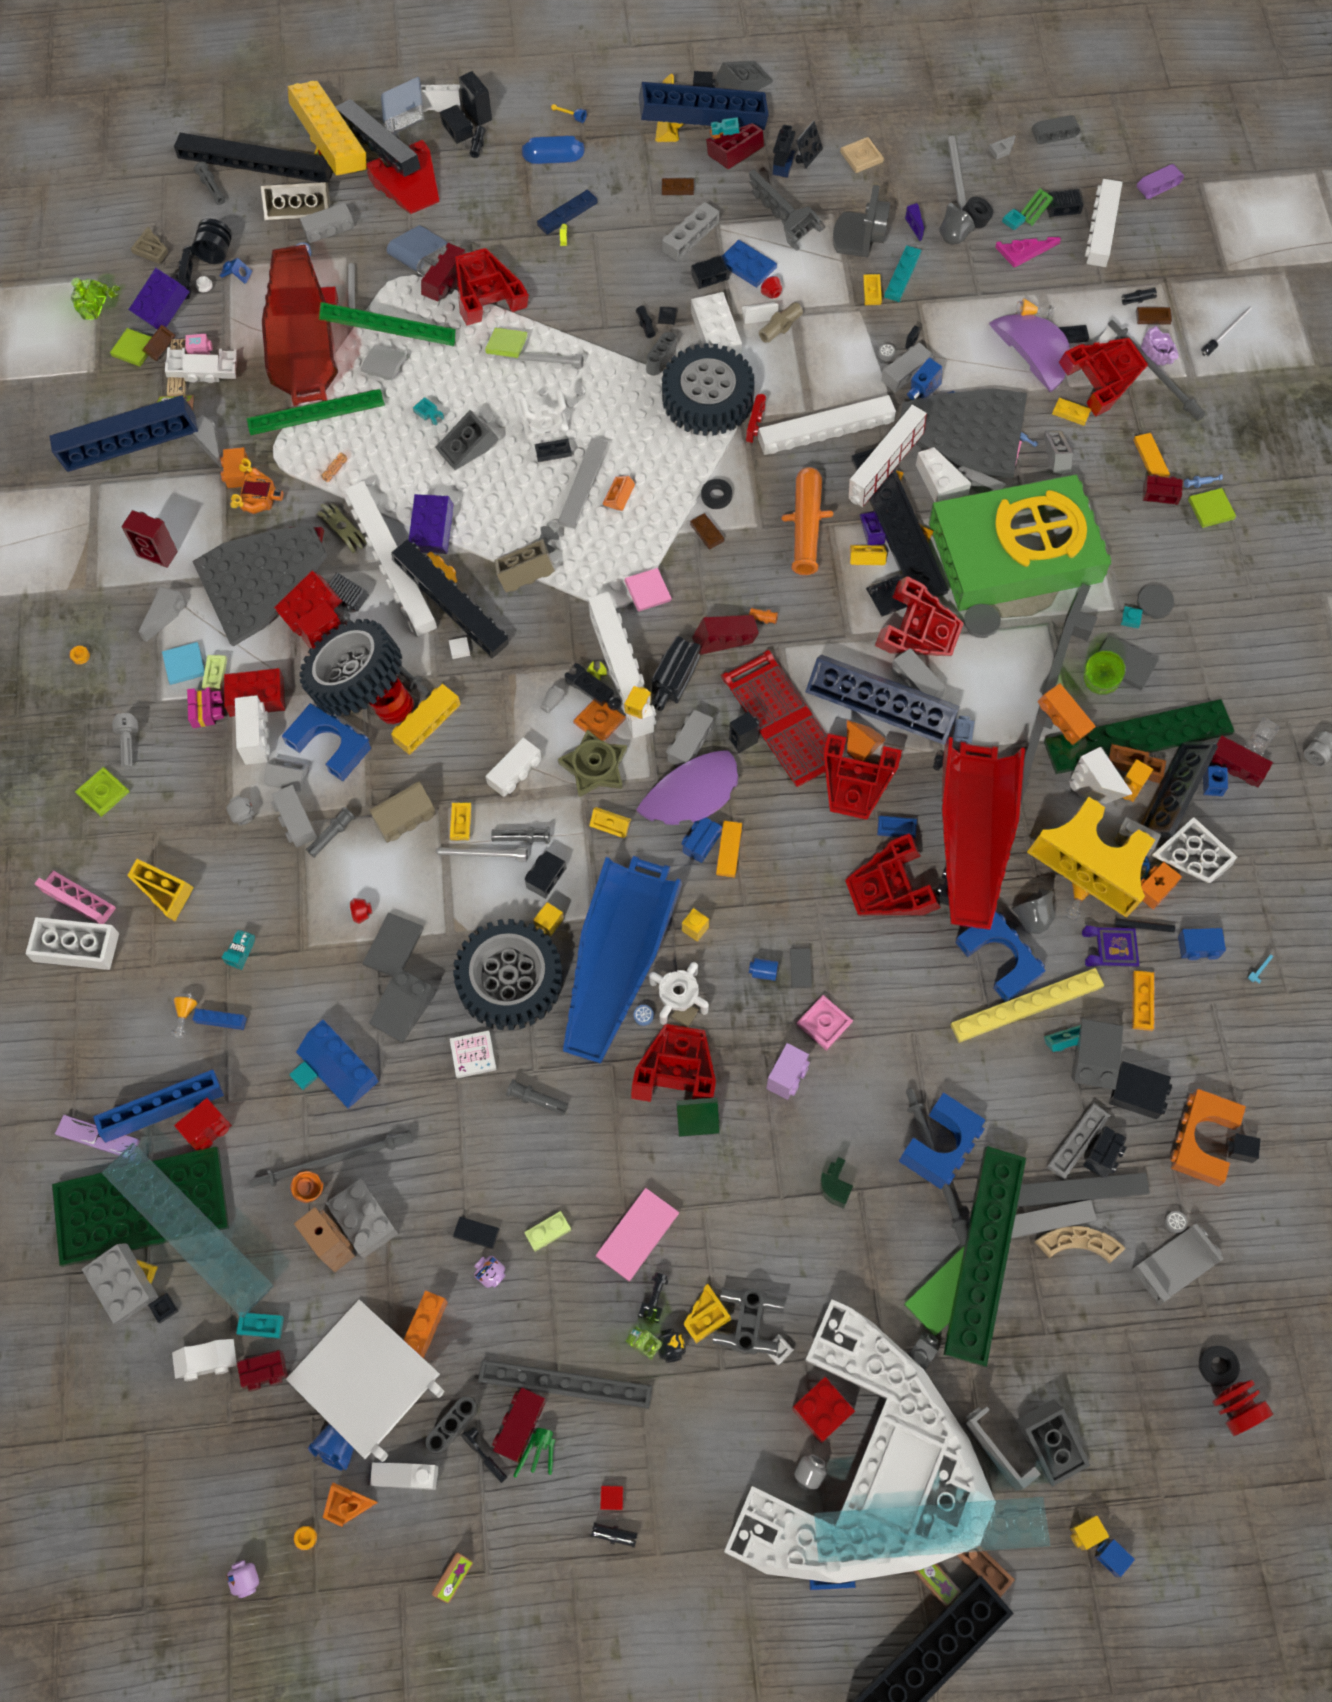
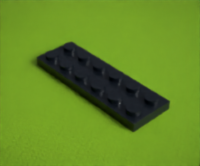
(1179, 787)

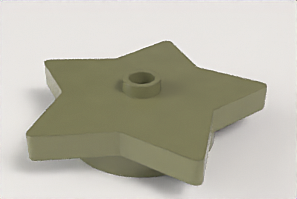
(594, 764)

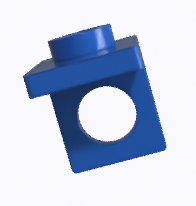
(233, 267)

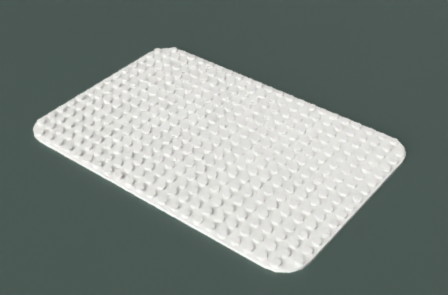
(506, 491)

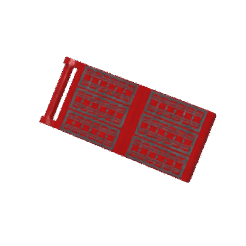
(783, 717)

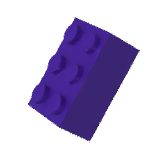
(159, 299)
(431, 523)

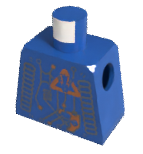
(926, 380)

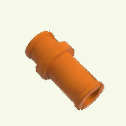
(765, 616)

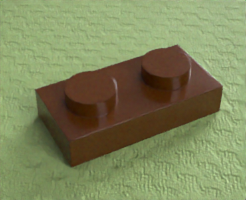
(677, 186)
(707, 531)

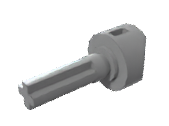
(125, 728)

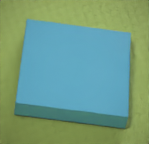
(183, 663)

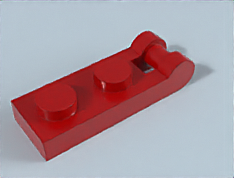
(756, 416)

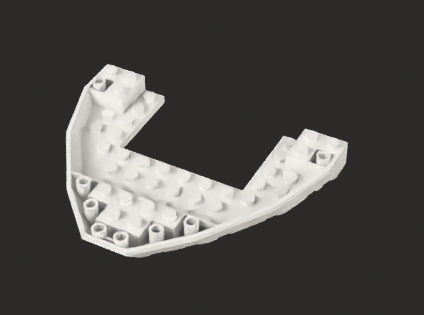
(911, 1460)

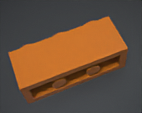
(1066, 714)
(425, 1322)

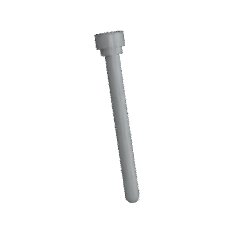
(351, 288)
(576, 361)
(519, 854)

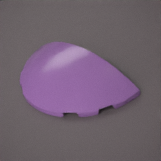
(1037, 342)
(692, 789)

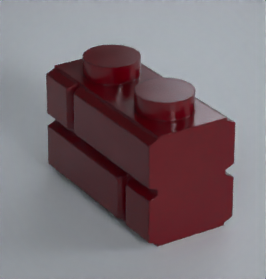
(1162, 489)
(261, 1370)

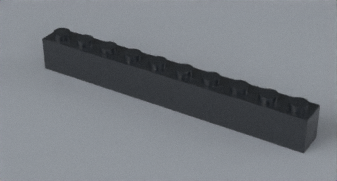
(252, 157)

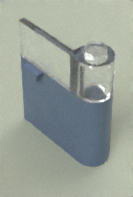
(402, 107)
(417, 249)

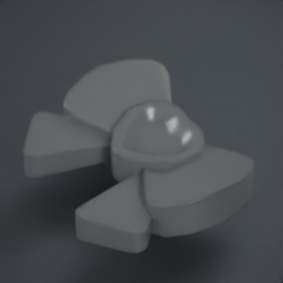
(546, 534)

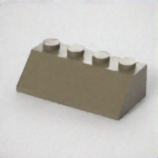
(294, 200)

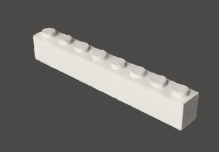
(826, 425)

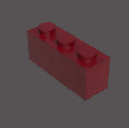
(1241, 762)
(519, 1425)

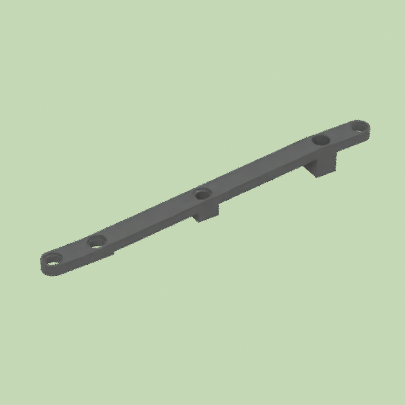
(1081, 626)

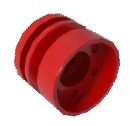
(394, 704)
(1242, 1407)

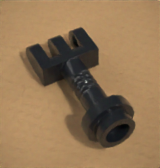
(659, 1279)

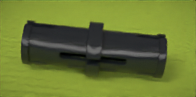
(478, 137)
(1139, 296)
(645, 322)
(614, 1535)

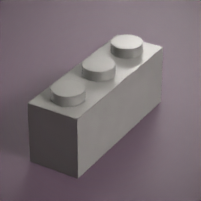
(327, 222)
(904, 367)
(917, 674)
(690, 738)
(293, 816)

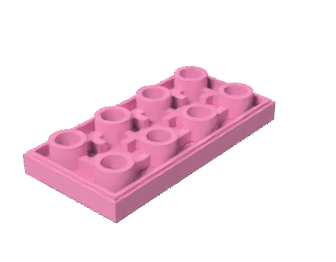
(637, 1234)

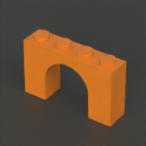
(1188, 1156)

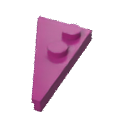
(1022, 251)

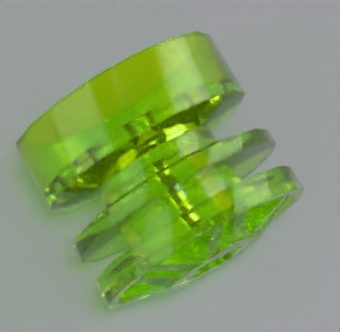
(1104, 662)

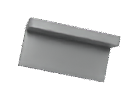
(285, 773)

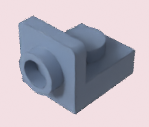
(963, 729)

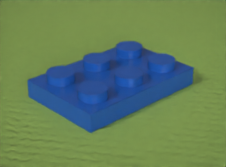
(748, 263)

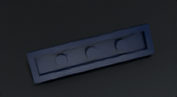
(567, 212)

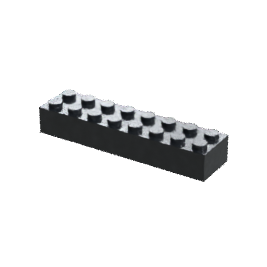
(940, 1647)

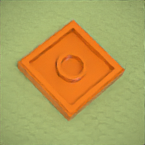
(599, 720)

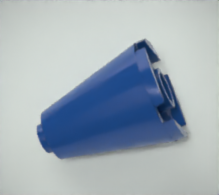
(332, 1448)

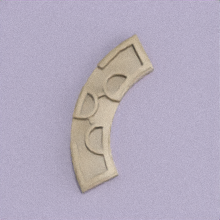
(1081, 1238)

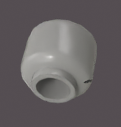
(240, 810)
(810, 1472)

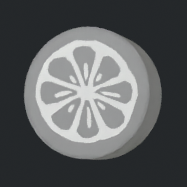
(886, 352)
(1176, 1222)

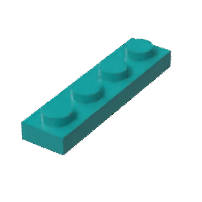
(902, 273)

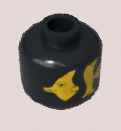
(672, 1347)

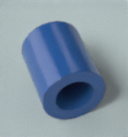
(763, 969)

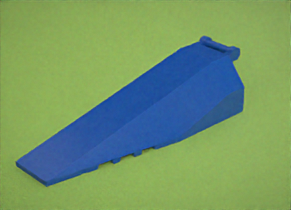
(616, 952)

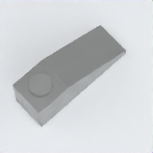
(208, 438)
(1058, 452)
(162, 612)

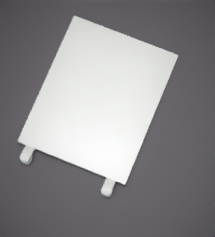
(363, 1379)

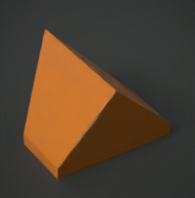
(862, 740)
(345, 1504)

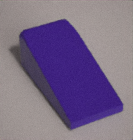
(914, 220)
(872, 529)

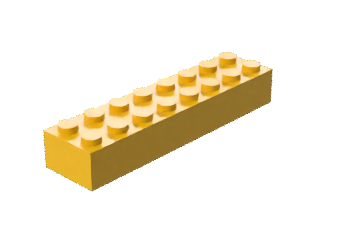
(327, 128)

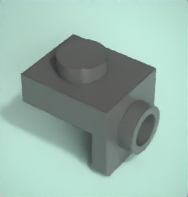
(925, 1350)

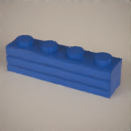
(219, 1019)

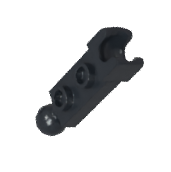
(185, 270)
(593, 688)

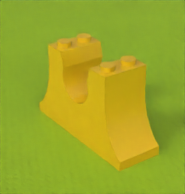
(1089, 863)

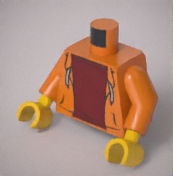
(257, 491)

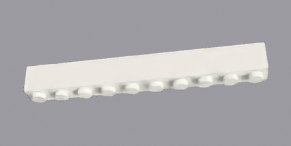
(383, 544)

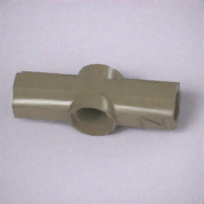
(780, 322)

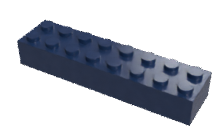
(701, 104)
(123, 433)
(882, 699)

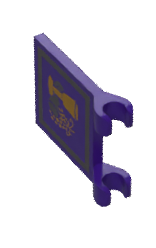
(1115, 947)

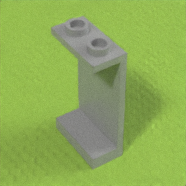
(1178, 1263)
(1016, 1481)

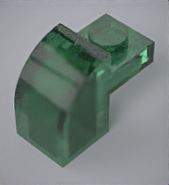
(832, 1188)

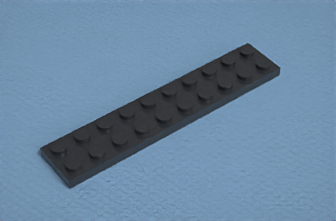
(904, 531)

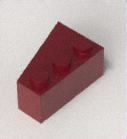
(734, 148)
(441, 277)
(725, 633)

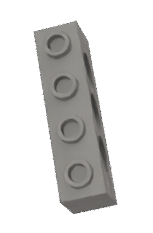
(690, 231)

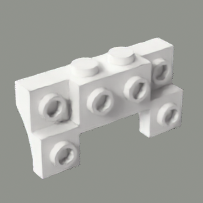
(201, 367)

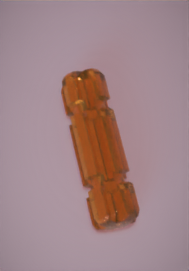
(334, 467)

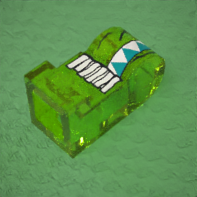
(641, 1342)

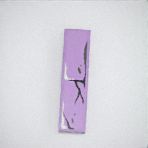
(88, 1135)

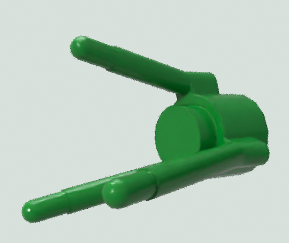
(542, 1440)

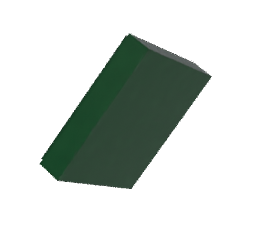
(697, 1117)

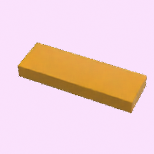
(1151, 455)
(729, 849)
(1143, 1001)

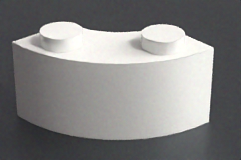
(204, 1359)

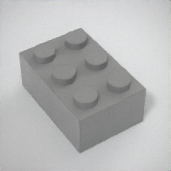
(361, 1218)
(120, 1283)

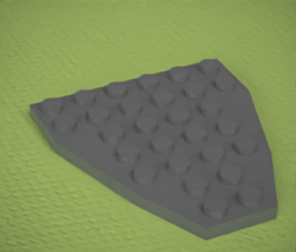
(974, 428)
(255, 574)

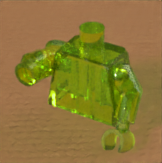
(90, 296)

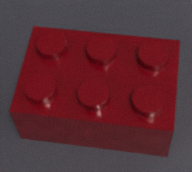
(149, 538)

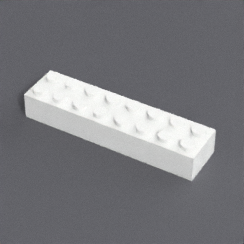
(619, 658)

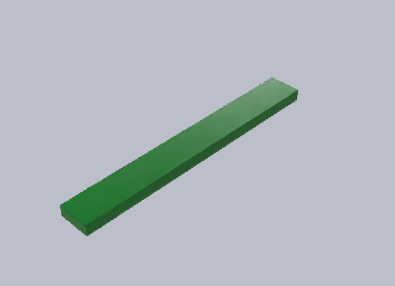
(387, 324)
(315, 412)

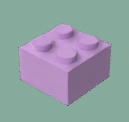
(786, 1073)

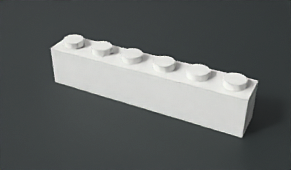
(1104, 222)

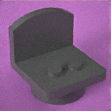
(856, 231)

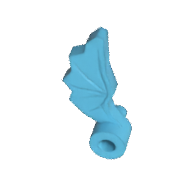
(1253, 976)

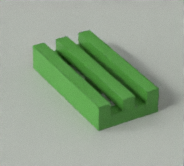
(1044, 195)

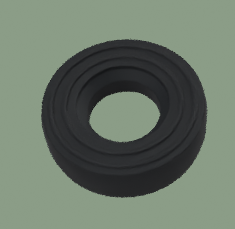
(712, 502)
(1207, 1372)

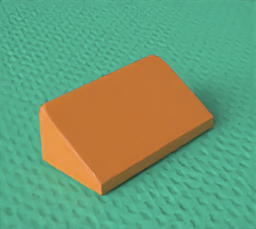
(619, 493)

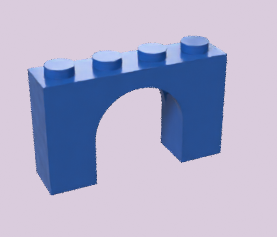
(314, 722)
(1027, 967)
(936, 1166)

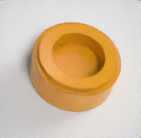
(79, 655)
(305, 1537)

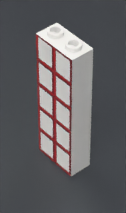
(887, 456)

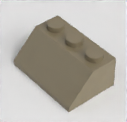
(524, 566)
(403, 812)

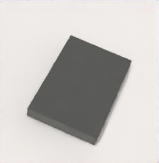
(1137, 663)
(393, 945)

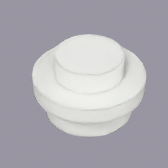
(203, 284)

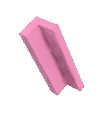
(74, 902)

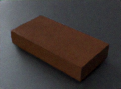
(1154, 315)
(158, 343)

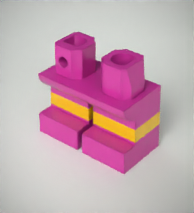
(201, 707)

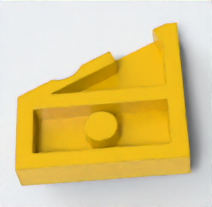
(706, 1316)

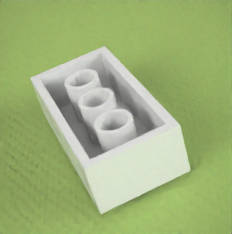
(715, 322)
(72, 943)

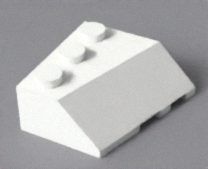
(1098, 778)
(1196, 852)

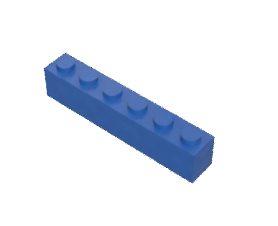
(158, 1106)

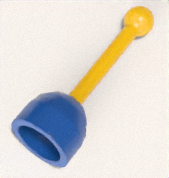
(579, 114)

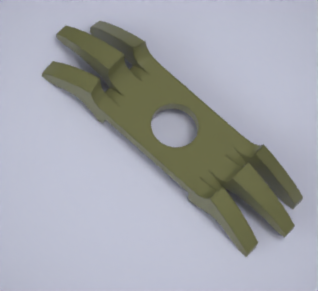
(346, 533)

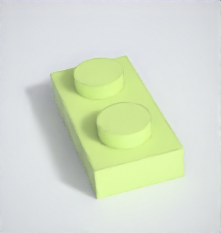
(214, 672)
(547, 1231)

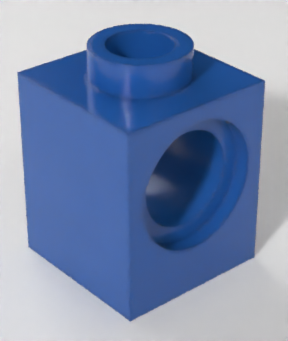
(1212, 787)
(1114, 1557)

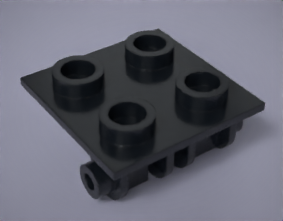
(809, 145)
(882, 596)

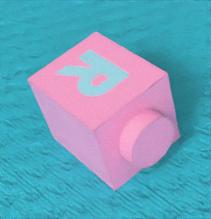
(198, 344)

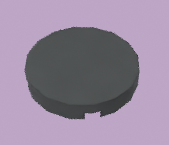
(1155, 601)
(982, 620)

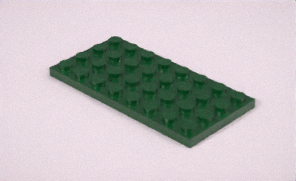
(96, 1216)

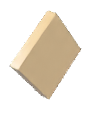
(861, 155)

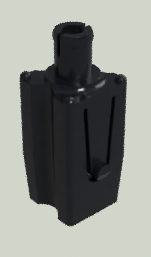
(674, 672)

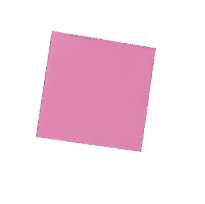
(647, 589)
(824, 1022)

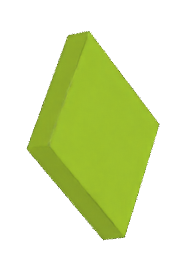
(506, 342)
(130, 347)
(1212, 507)
(102, 791)

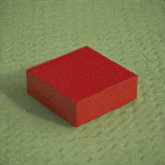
(611, 1498)

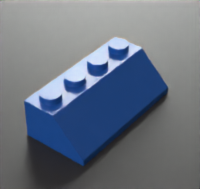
(336, 1064)

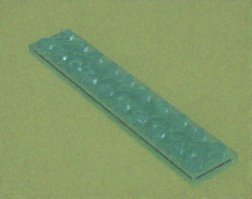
(188, 1230)
(931, 1529)

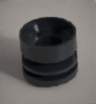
(211, 241)

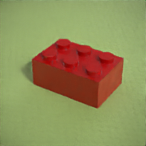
(305, 597)
(265, 684)

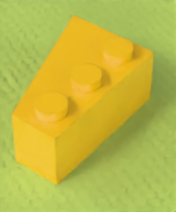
(162, 888)

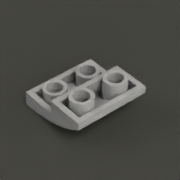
(383, 362)

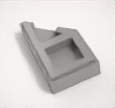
(1002, 148)

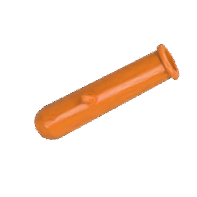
(806, 520)

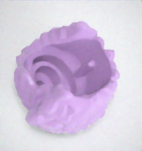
(1159, 347)

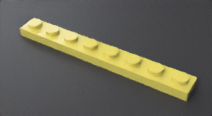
(1027, 1005)

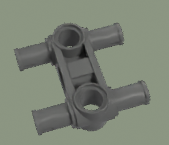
(749, 1321)

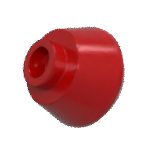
(771, 287)
(360, 910)

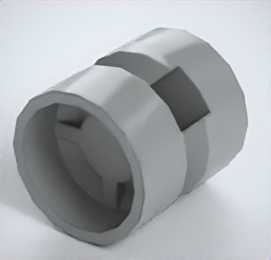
(1320, 749)

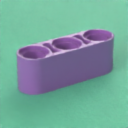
(1160, 181)

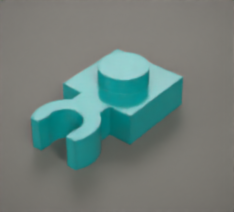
(728, 127)
(427, 409)

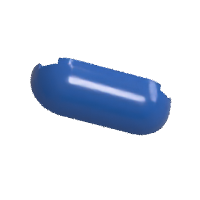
(552, 150)

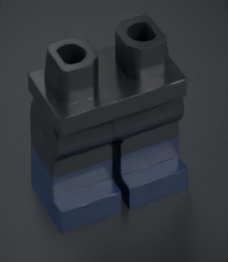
(783, 154)

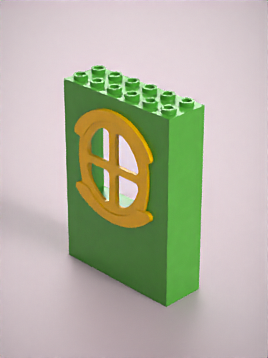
(992, 567)

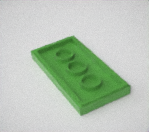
(935, 1299)

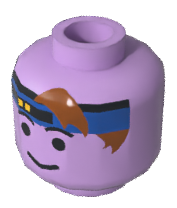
(489, 1271)
(242, 1579)

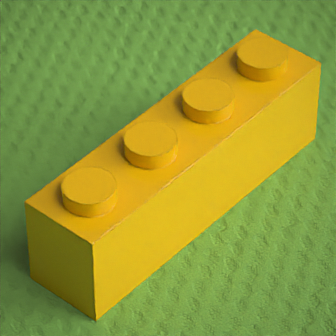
(425, 719)

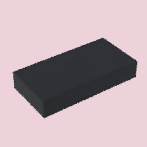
(476, 1232)

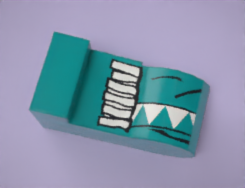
(239, 949)

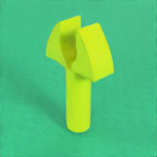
(563, 235)
(602, 671)

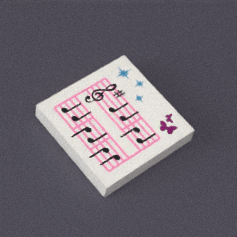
(473, 1054)

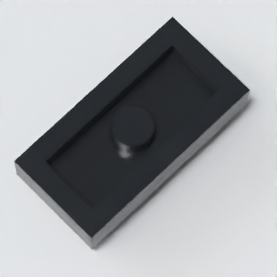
(553, 450)

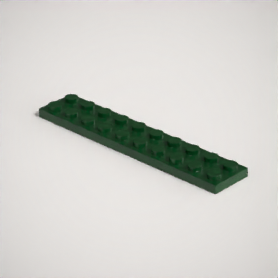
(1145, 733)
(985, 1257)

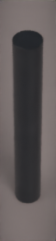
(1144, 925)

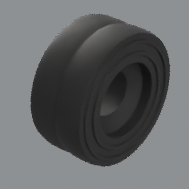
(979, 211)

